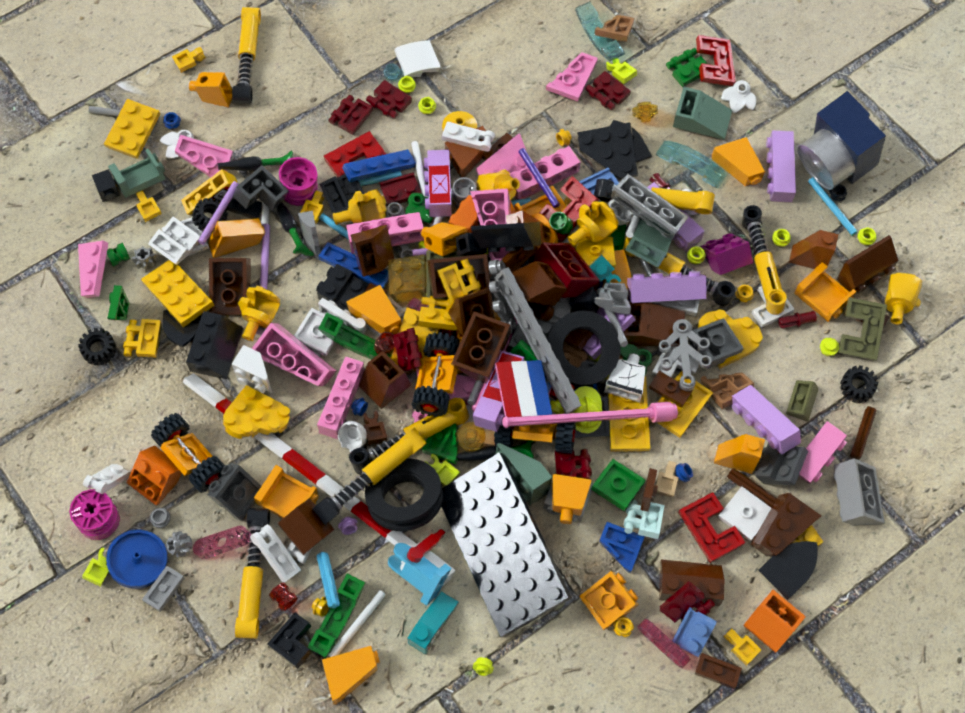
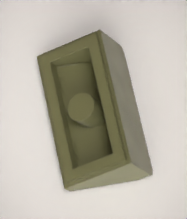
(802, 399)

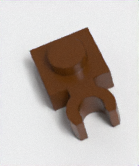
(375, 430)

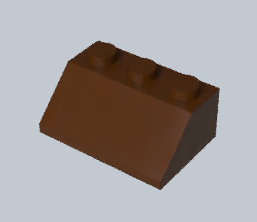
(869, 266)
(481, 272)
(481, 346)
(706, 577)

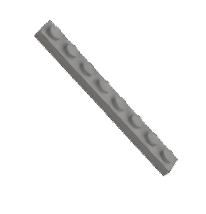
(538, 341)

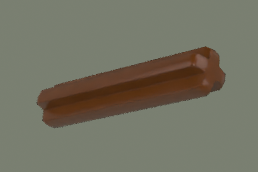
(863, 432)
(752, 487)

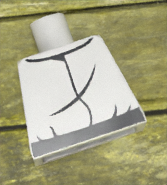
(627, 379)

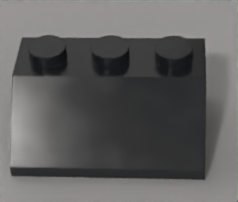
(508, 236)
(214, 345)

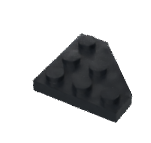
(611, 148)

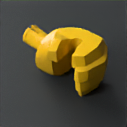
(498, 180)
(363, 208)
(594, 223)
(902, 295)
(258, 310)

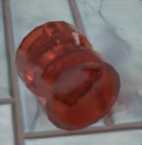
(385, 339)
(283, 596)

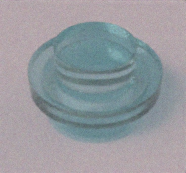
(392, 72)

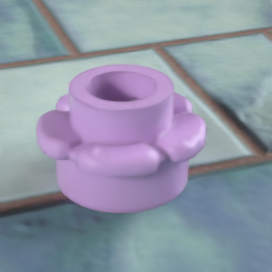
(348, 525)

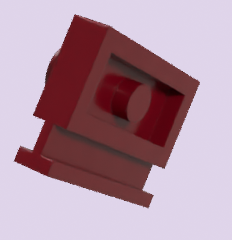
(399, 188)

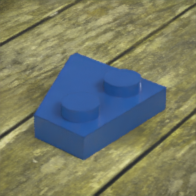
(621, 545)

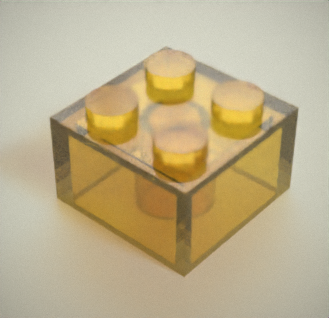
(407, 278)

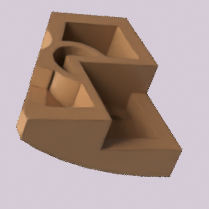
(725, 387)

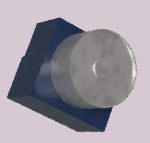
(842, 144)

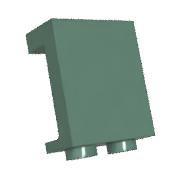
(139, 175)
(648, 244)

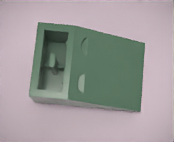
(702, 114)
(529, 474)

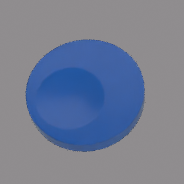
(136, 558)

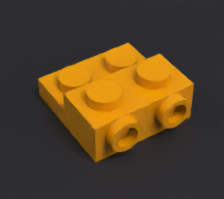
(609, 599)

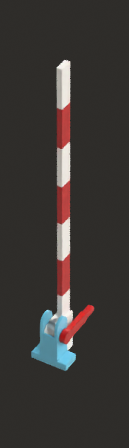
(411, 560)

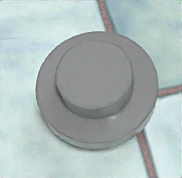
(160, 518)

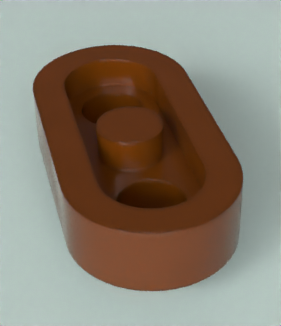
(543, 312)

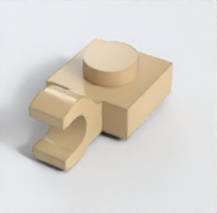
(666, 481)

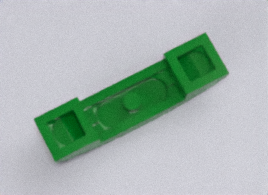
(348, 337)
(337, 618)

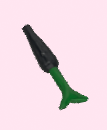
(253, 163)
(290, 225)
(487, 452)

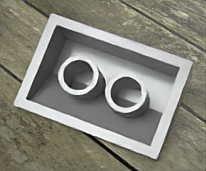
(858, 493)

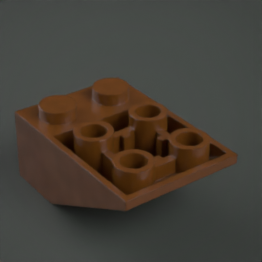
(652, 324)

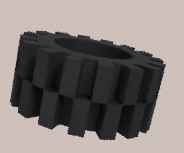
(206, 206)
(91, 338)
(864, 375)

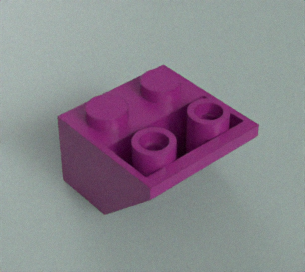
(727, 253)

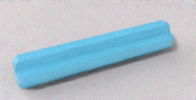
(328, 580)

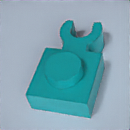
(603, 269)

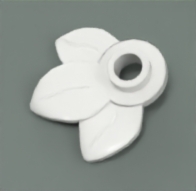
(738, 98)
(171, 140)

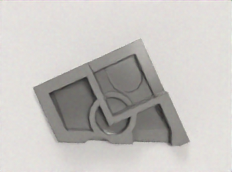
(309, 232)
(614, 298)

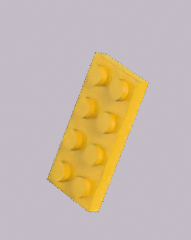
(177, 292)
(629, 433)

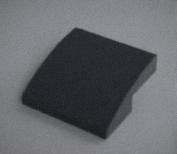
(339, 191)

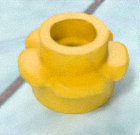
(563, 137)
(744, 289)
(320, 607)
(628, 627)

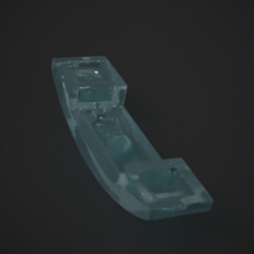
(589, 20)
(693, 160)

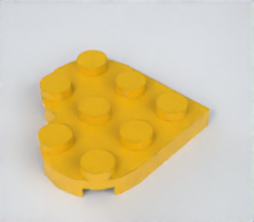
(744, 329)
(254, 414)

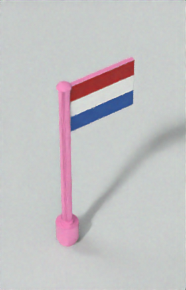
(528, 402)

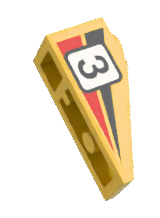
(212, 188)

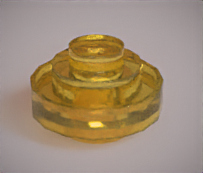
(645, 111)
(471, 437)

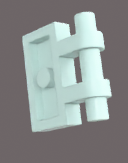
(650, 521)

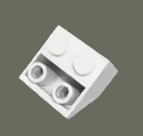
(251, 370)

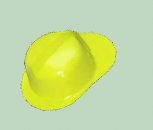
(590, 402)

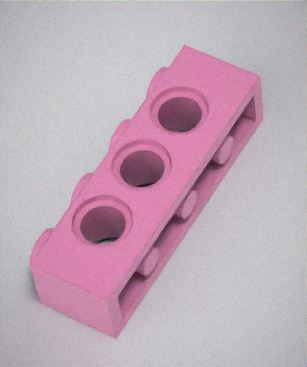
(553, 174)
(401, 229)
(341, 397)

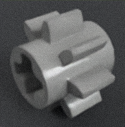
(144, 258)
(179, 544)

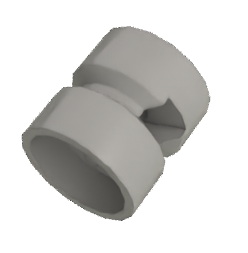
(461, 189)

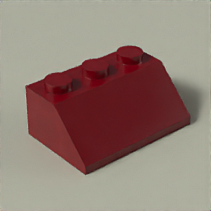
(568, 266)

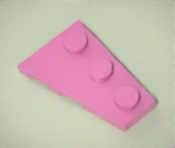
(574, 78)
(202, 154)
(505, 158)
(91, 267)

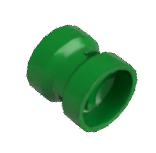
(557, 220)
(118, 254)

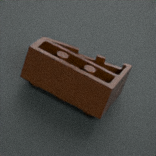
(783, 524)

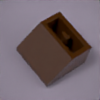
(372, 250)
(540, 283)
(383, 380)

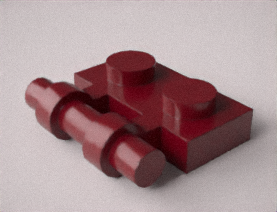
(611, 88)
(392, 96)
(355, 115)
(407, 350)
(566, 464)
(685, 597)

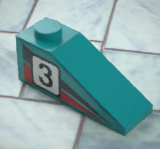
(432, 623)

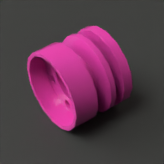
(300, 179)
(97, 524)

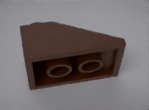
(228, 283)

